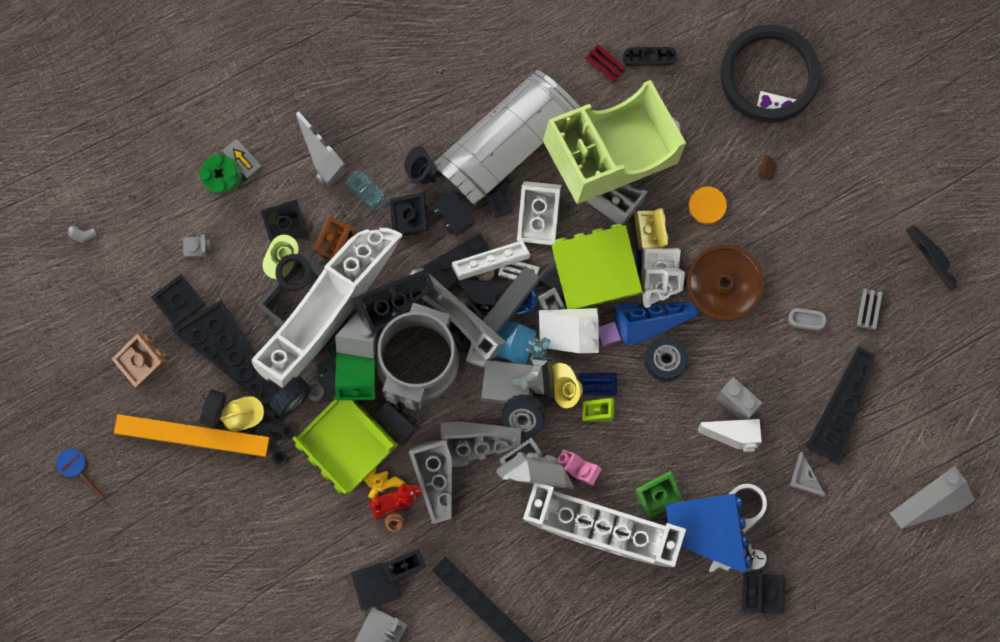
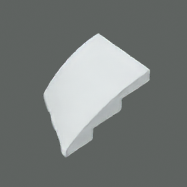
(660, 274)

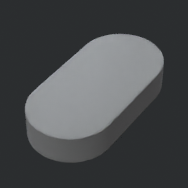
(807, 319)

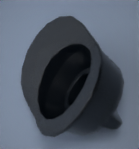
(420, 166)

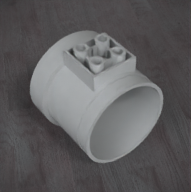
(416, 394)

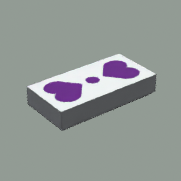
(772, 101)

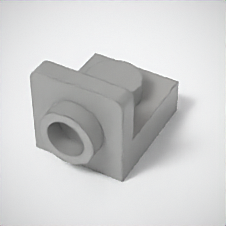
(196, 246)

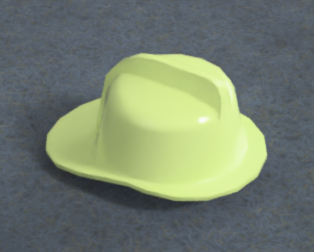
(279, 247)

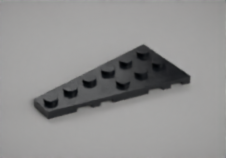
(224, 345)

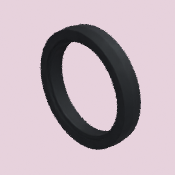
(776, 33)

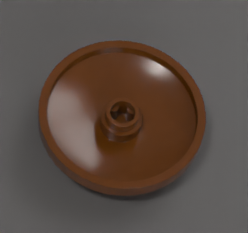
(725, 283)

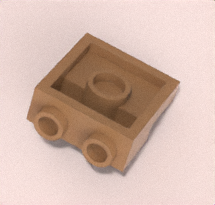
(139, 359)

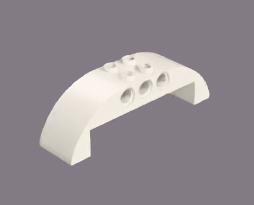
(603, 527)

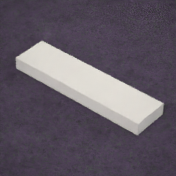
(490, 260)

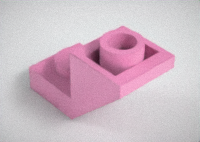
(578, 468)

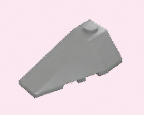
(476, 441)
(940, 498)

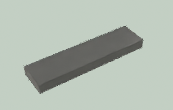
(511, 299)

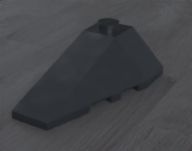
(391, 300)

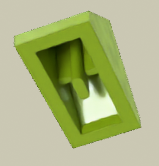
(598, 410)

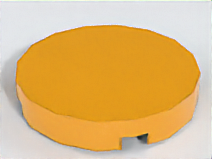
(707, 205)

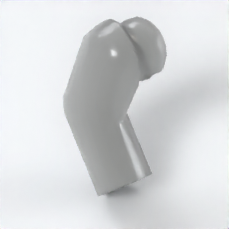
(81, 236)

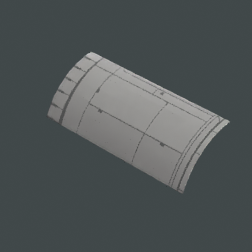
(504, 136)

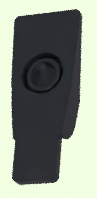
(933, 255)

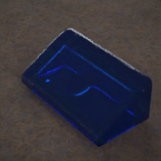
(598, 383)

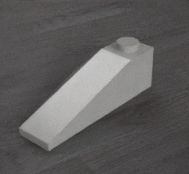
(325, 160)
(434, 472)

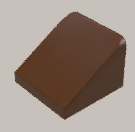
(767, 168)

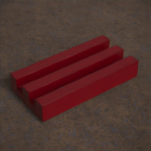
(598, 48)

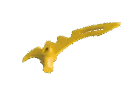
(379, 482)

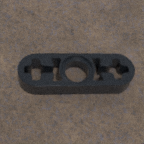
(663, 61)

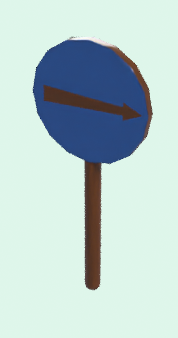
(72, 463)

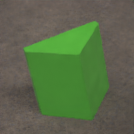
(657, 493)

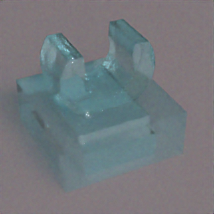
(539, 348)

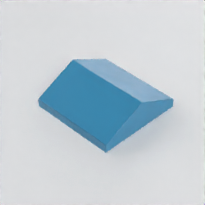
(517, 341)

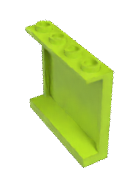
(597, 267)
(345, 444)

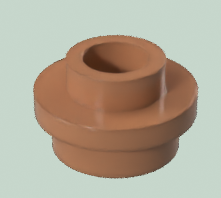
(394, 526)

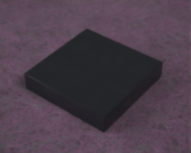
(177, 300)

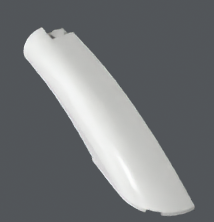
(325, 305)

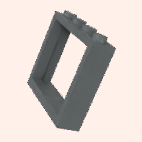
(277, 288)

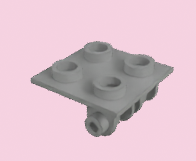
(381, 628)

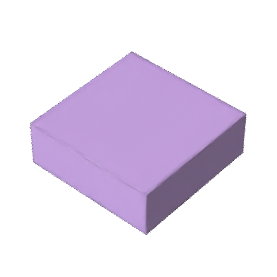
(608, 334)

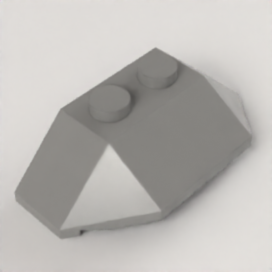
(536, 469)

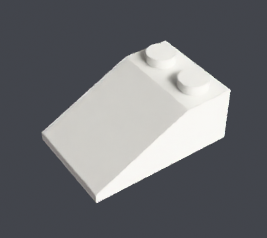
(539, 212)
(570, 329)
(736, 433)

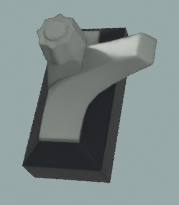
(539, 379)

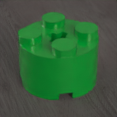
(211, 171)

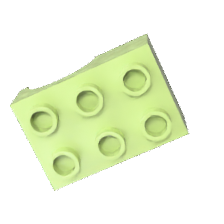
(613, 145)

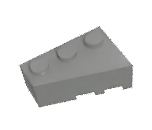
(619, 203)
(357, 339)

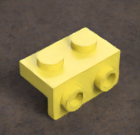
(651, 229)

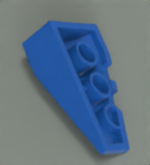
(642, 323)

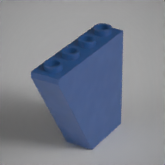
(713, 529)

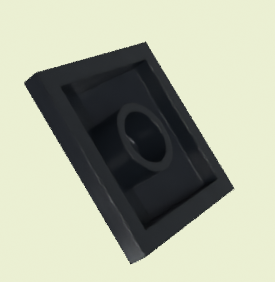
(409, 214)
(284, 220)

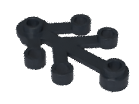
(265, 428)

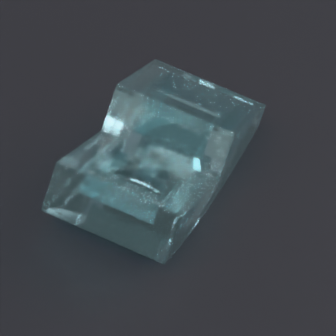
(365, 189)

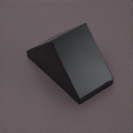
(404, 566)

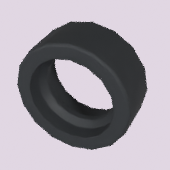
(289, 286)
(212, 408)

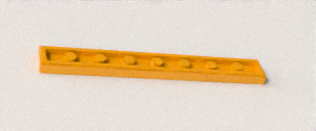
(191, 435)

